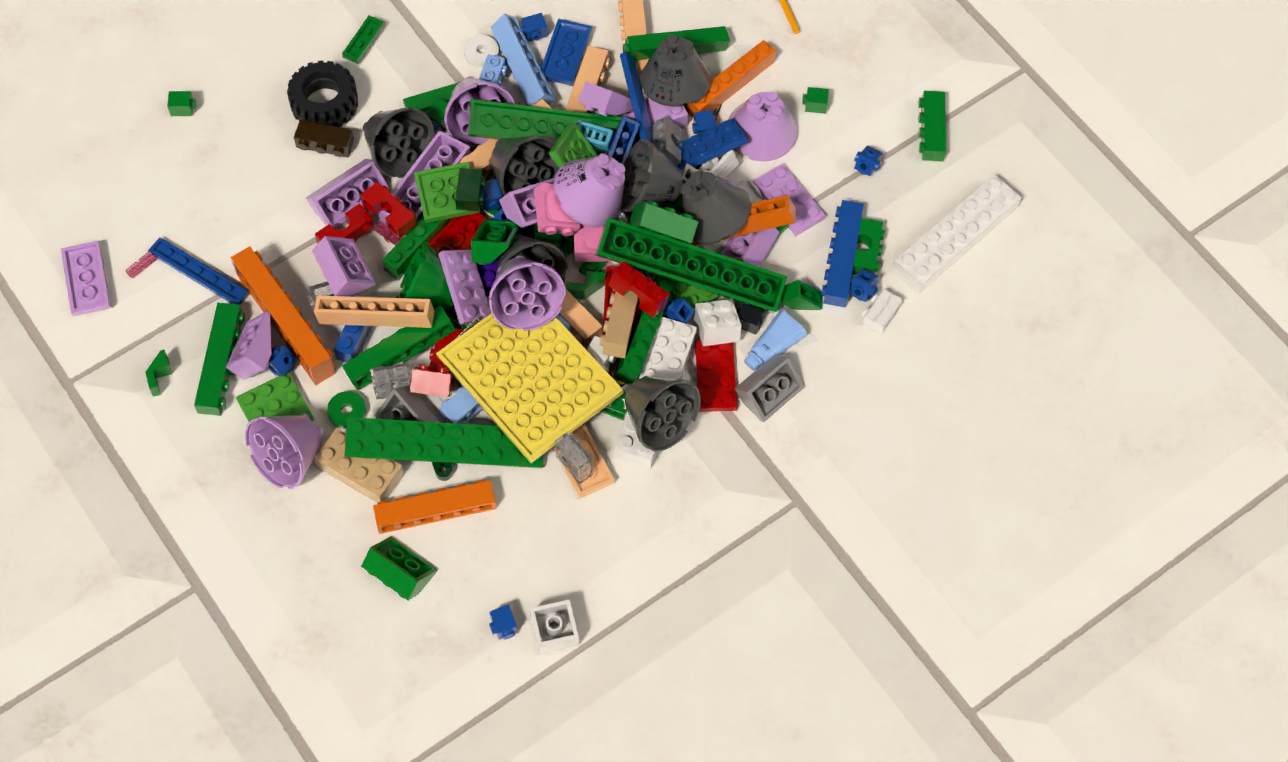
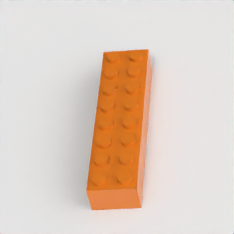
(283, 315)

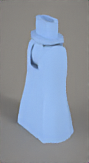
(778, 337)

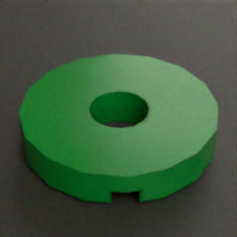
(342, 400)

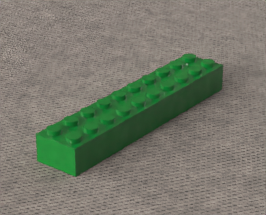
(691, 265)

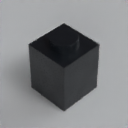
(750, 318)

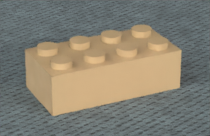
(368, 476)

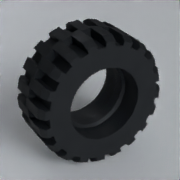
(323, 76)

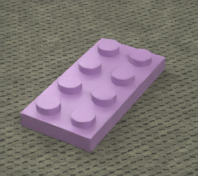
(780, 183)
(85, 278)
(464, 285)

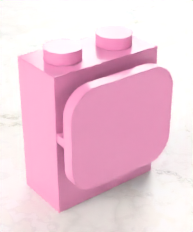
(549, 213)
(586, 243)

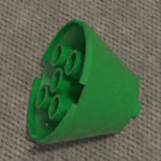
(426, 278)

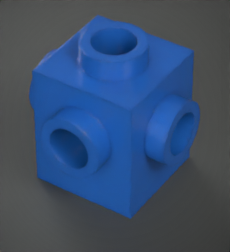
(868, 160)
(864, 285)
(678, 310)
(281, 360)

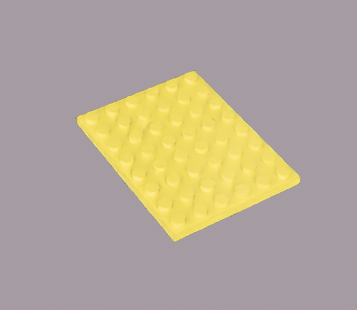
(530, 380)

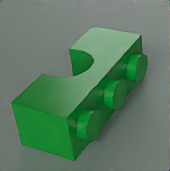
(869, 235)

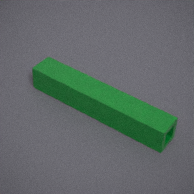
(703, 39)

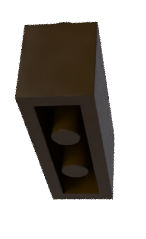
(323, 138)

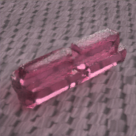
(144, 262)

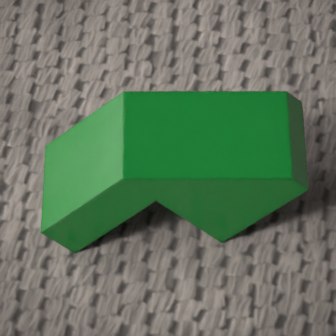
(593, 283)
(158, 368)

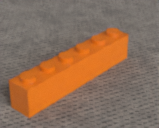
(735, 77)
(767, 215)
(434, 506)

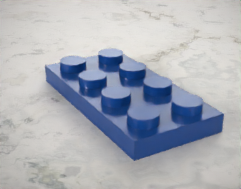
(565, 51)
(711, 143)

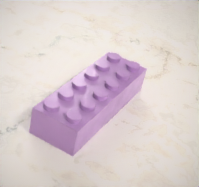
(440, 152)

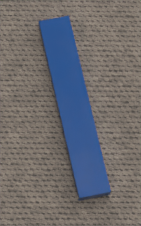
(636, 96)
(198, 272)

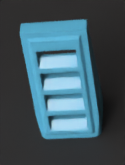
(597, 129)

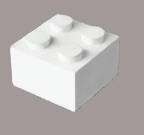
(717, 322)
(554, 626)

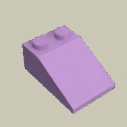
(604, 100)
(658, 111)
(253, 348)

